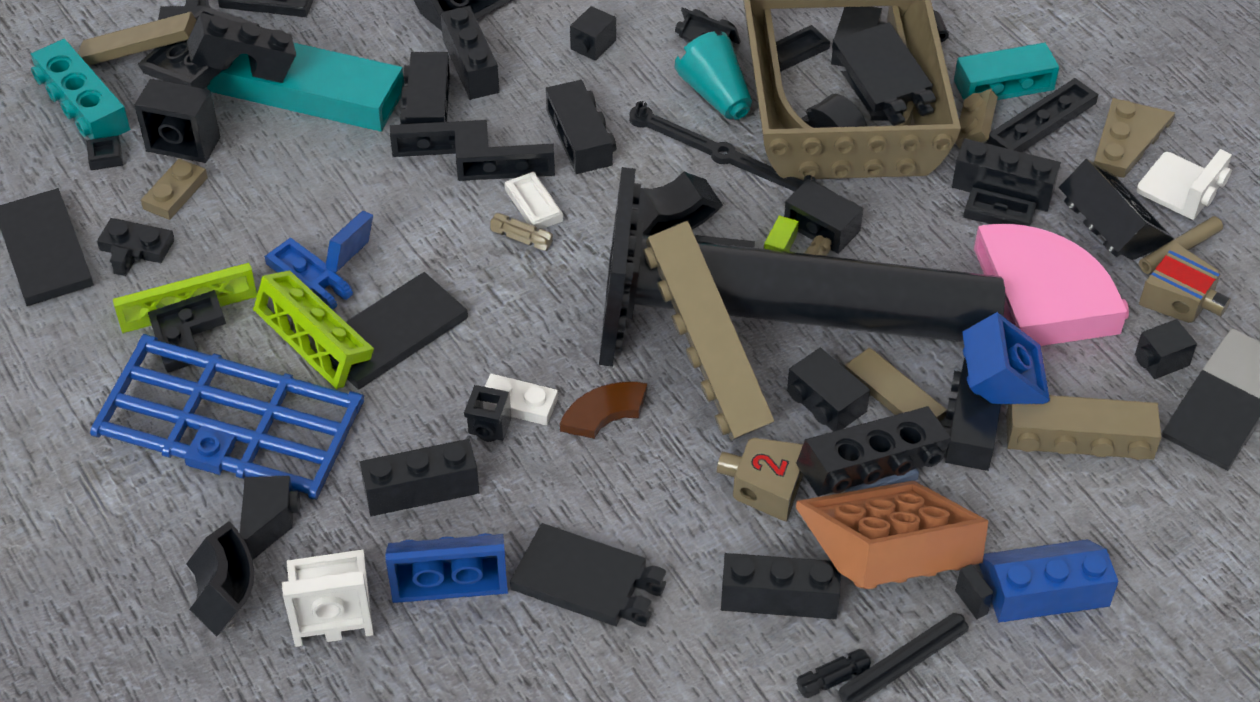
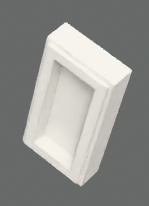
(533, 201)

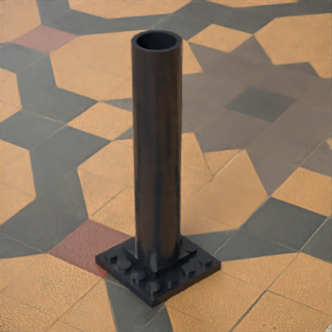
(798, 287)

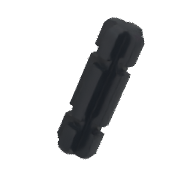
(833, 673)

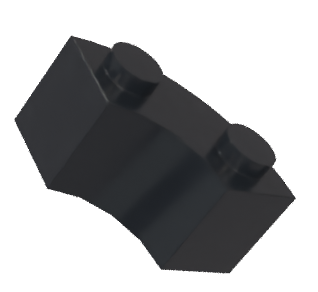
(679, 201)
(223, 577)

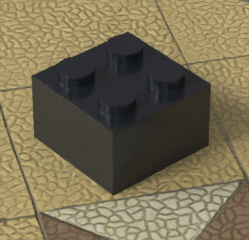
(177, 120)

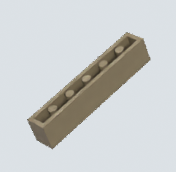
(708, 330)

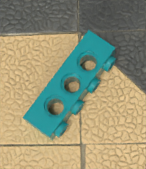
(79, 91)

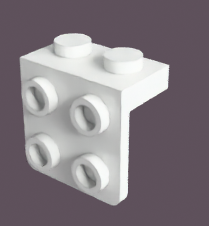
(1183, 184)

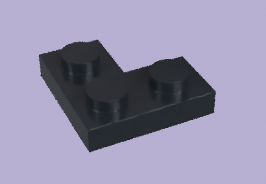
(182, 320)

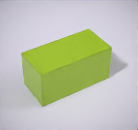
(782, 234)

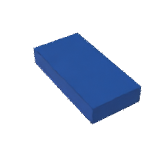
(349, 241)

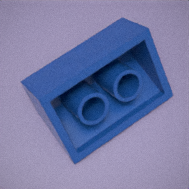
(447, 568)
(1049, 579)

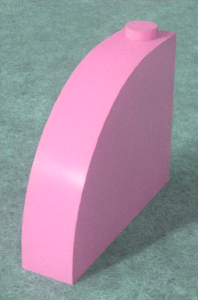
(1050, 284)

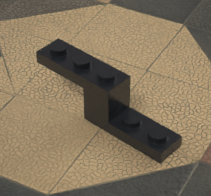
(473, 155)

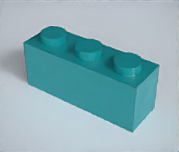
(1008, 72)

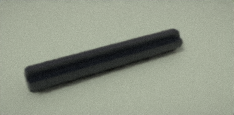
(904, 659)

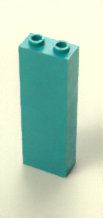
(321, 86)

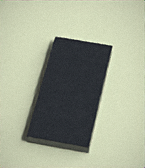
(43, 247)
(402, 326)

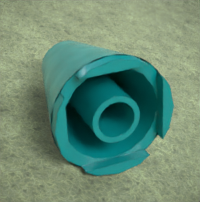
(715, 74)

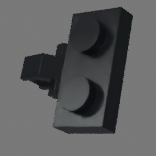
(133, 242)

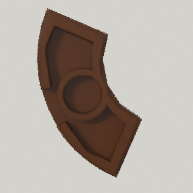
(603, 406)

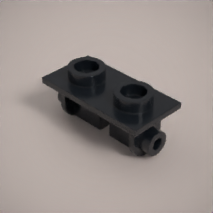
(698, 23)

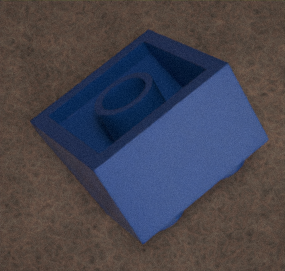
(1004, 363)

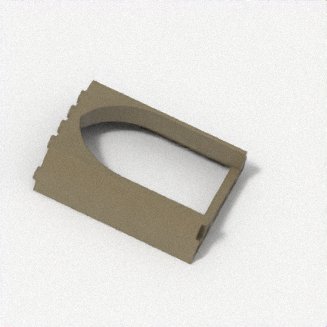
(854, 152)

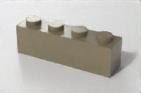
(1085, 427)

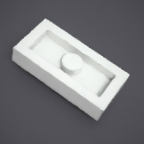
(527, 400)

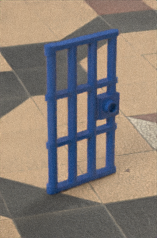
(216, 439)

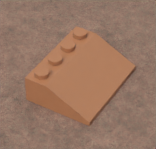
(894, 533)

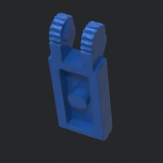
(309, 270)

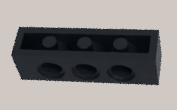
(873, 451)

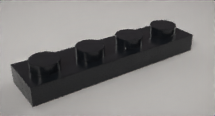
(1044, 117)

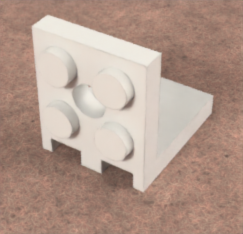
(327, 596)

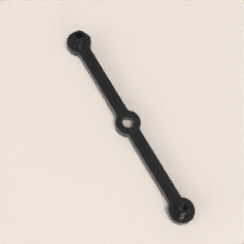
(642, 117)

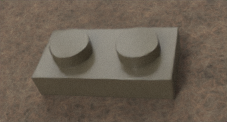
(977, 117)
(174, 189)

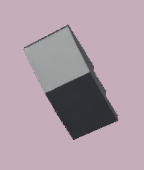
(1221, 403)

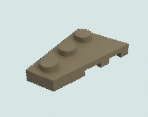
(1128, 134)

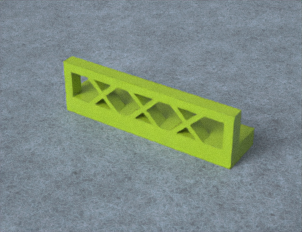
(230, 285)
(314, 318)

